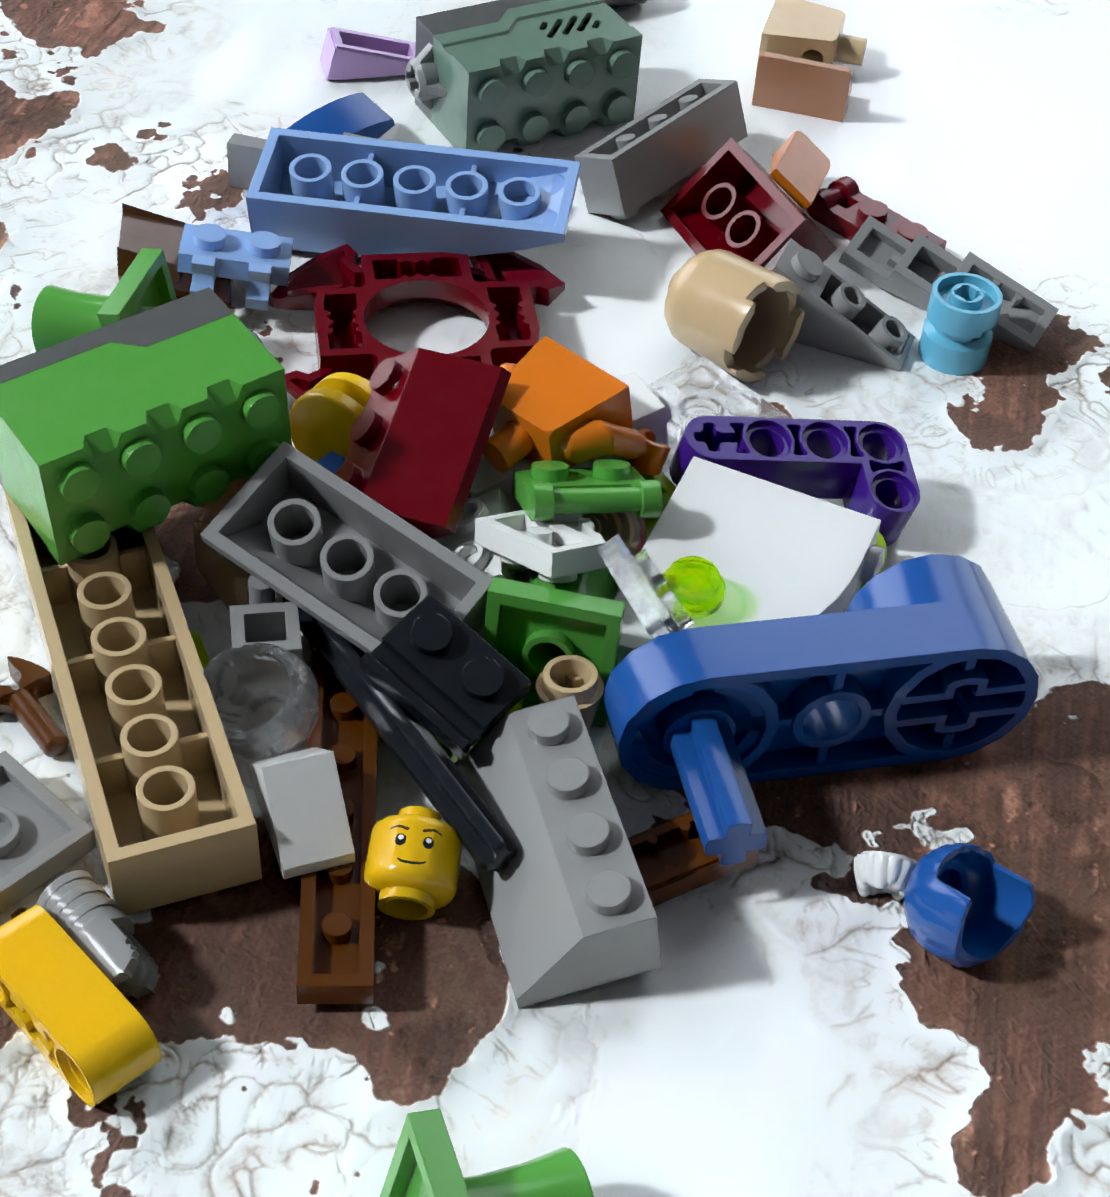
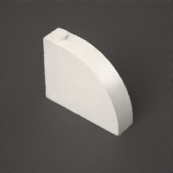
(771, 546)

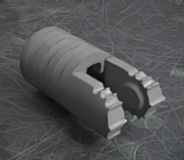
(101, 931)

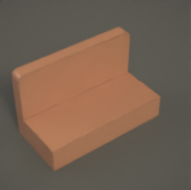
(802, 86)

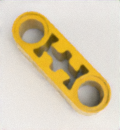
(71, 1009)

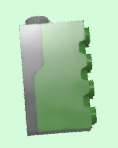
(137, 421)

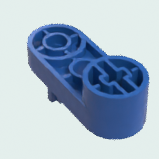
(900, 678)

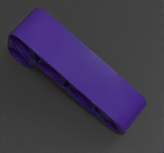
(821, 458)

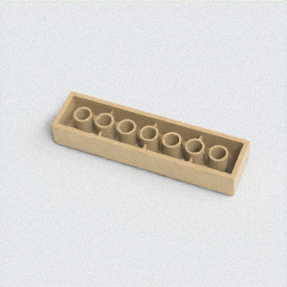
(140, 720)

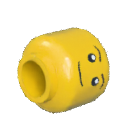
(413, 863)

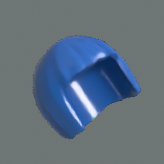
(965, 904)

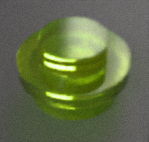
(696, 585)

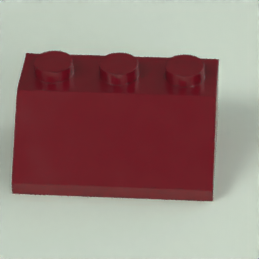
(741, 210)
(424, 436)

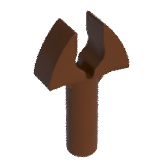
(33, 684)

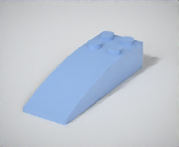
(407, 196)

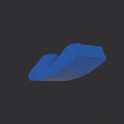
(348, 114)

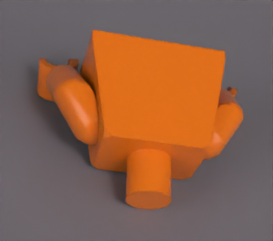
(567, 413)

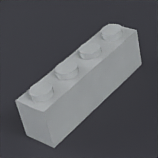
(660, 148)

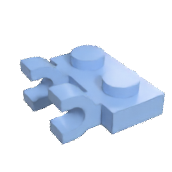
(249, 256)

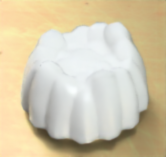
(882, 873)

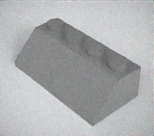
(340, 551)
(573, 895)

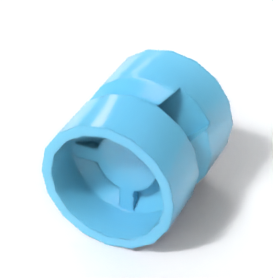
(960, 323)

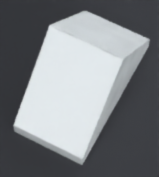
(303, 810)

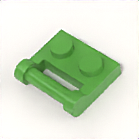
(606, 488)

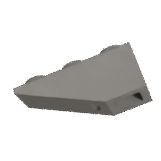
(839, 314)

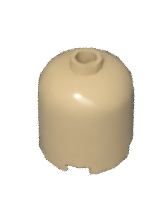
(733, 312)

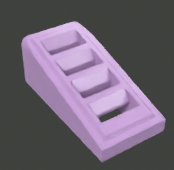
(363, 55)

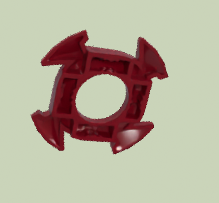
(344, 297)

